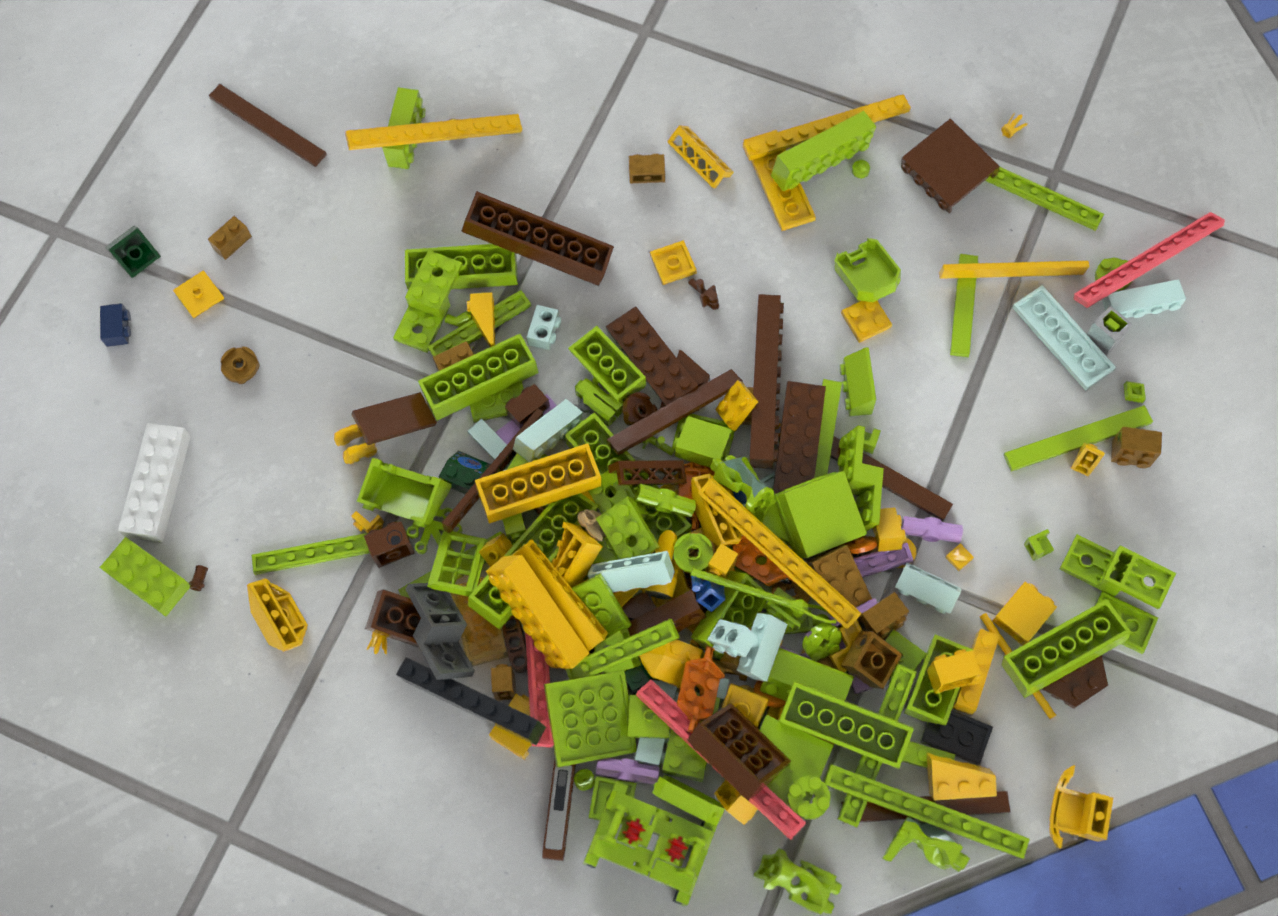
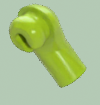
(459, 320)

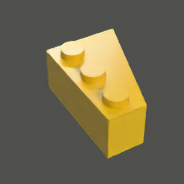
(575, 553)
(958, 780)

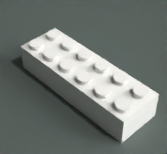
(154, 483)

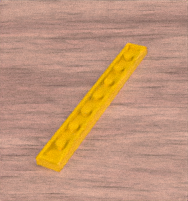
(1013, 269)

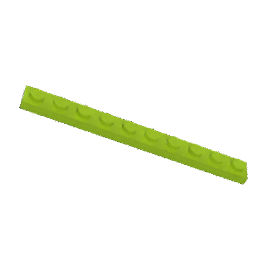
(926, 811)

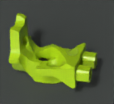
(780, 870)

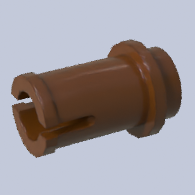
(198, 578)

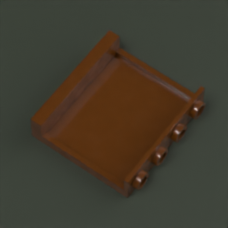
(948, 165)

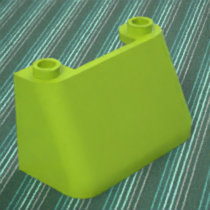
(402, 492)

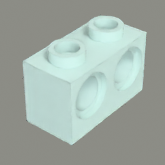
(540, 327)
(732, 638)

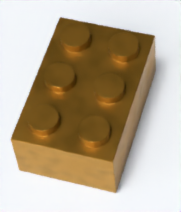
(842, 574)

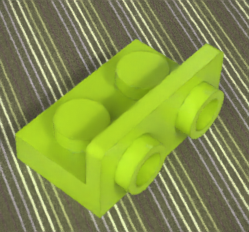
(785, 613)

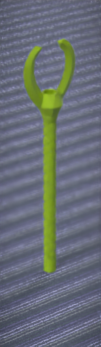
(798, 606)

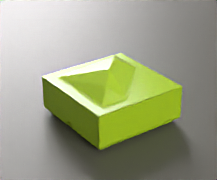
(1134, 392)

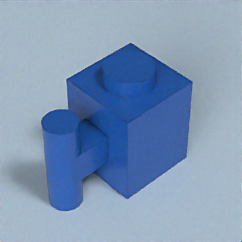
(708, 593)

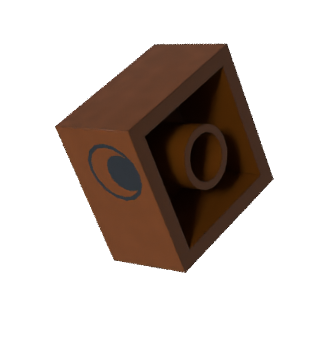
(389, 544)

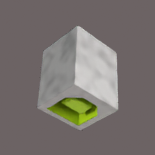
(1109, 330)

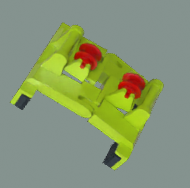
(670, 846)

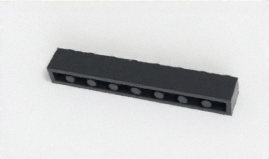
(472, 701)

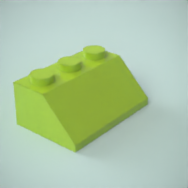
(858, 383)

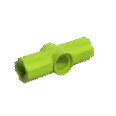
(665, 500)

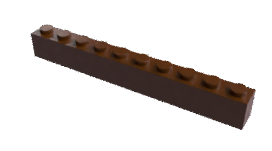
(765, 382)

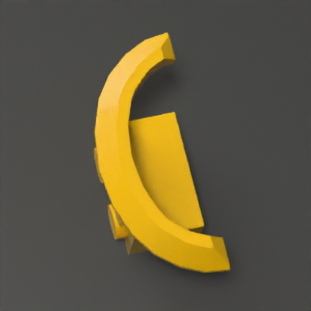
(1078, 812)

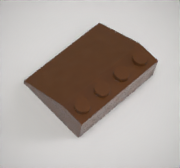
(738, 751)

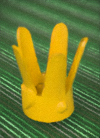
(1008, 129)
(376, 642)

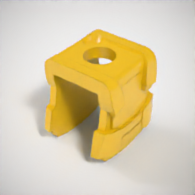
(356, 452)

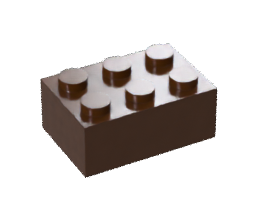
(394, 617)

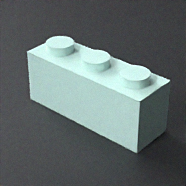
(928, 588)
(765, 648)

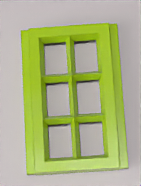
(440, 560)

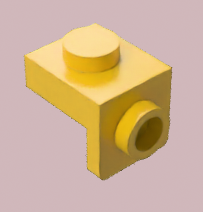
(363, 524)

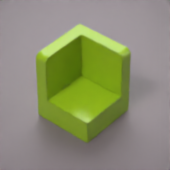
(870, 440)
(1038, 545)

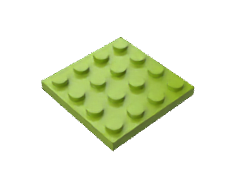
(589, 718)

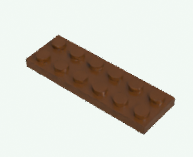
(651, 356)
(799, 435)

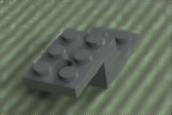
(440, 632)

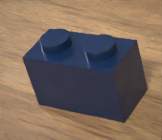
(114, 324)

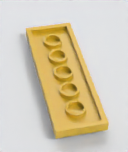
(789, 206)

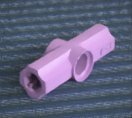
(932, 529)
(628, 770)

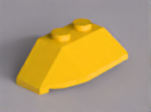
(713, 523)
(276, 615)
(669, 661)

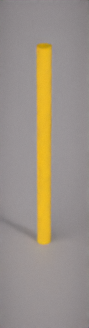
(1006, 649)

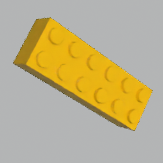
(538, 483)
(537, 612)

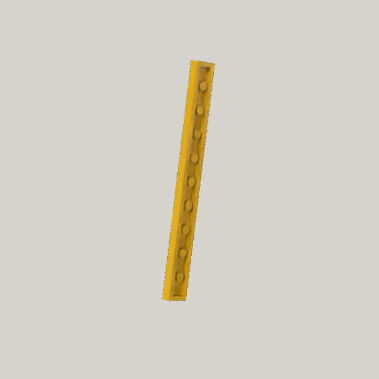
(433, 131)
(793, 136)
(779, 553)

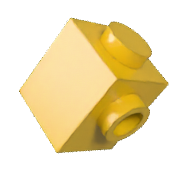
(495, 549)

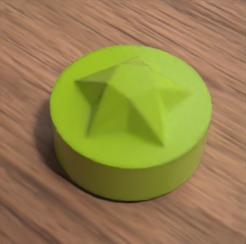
(860, 169)
(584, 779)

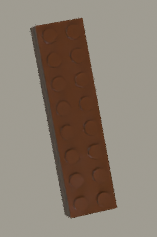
(537, 238)

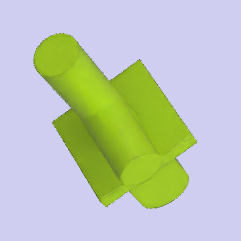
(659, 443)

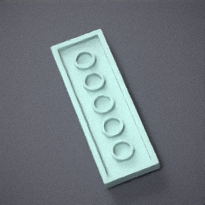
(1064, 337)

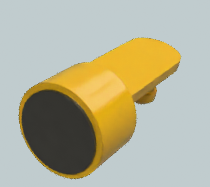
(666, 542)

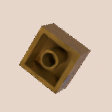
(1136, 447)
(884, 616)
(871, 659)

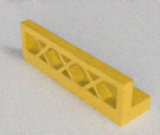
(704, 151)

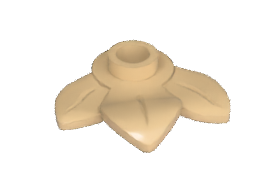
(588, 520)

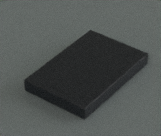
(959, 736)

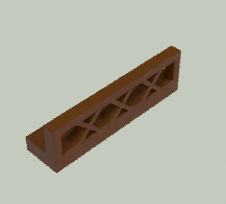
(649, 467)

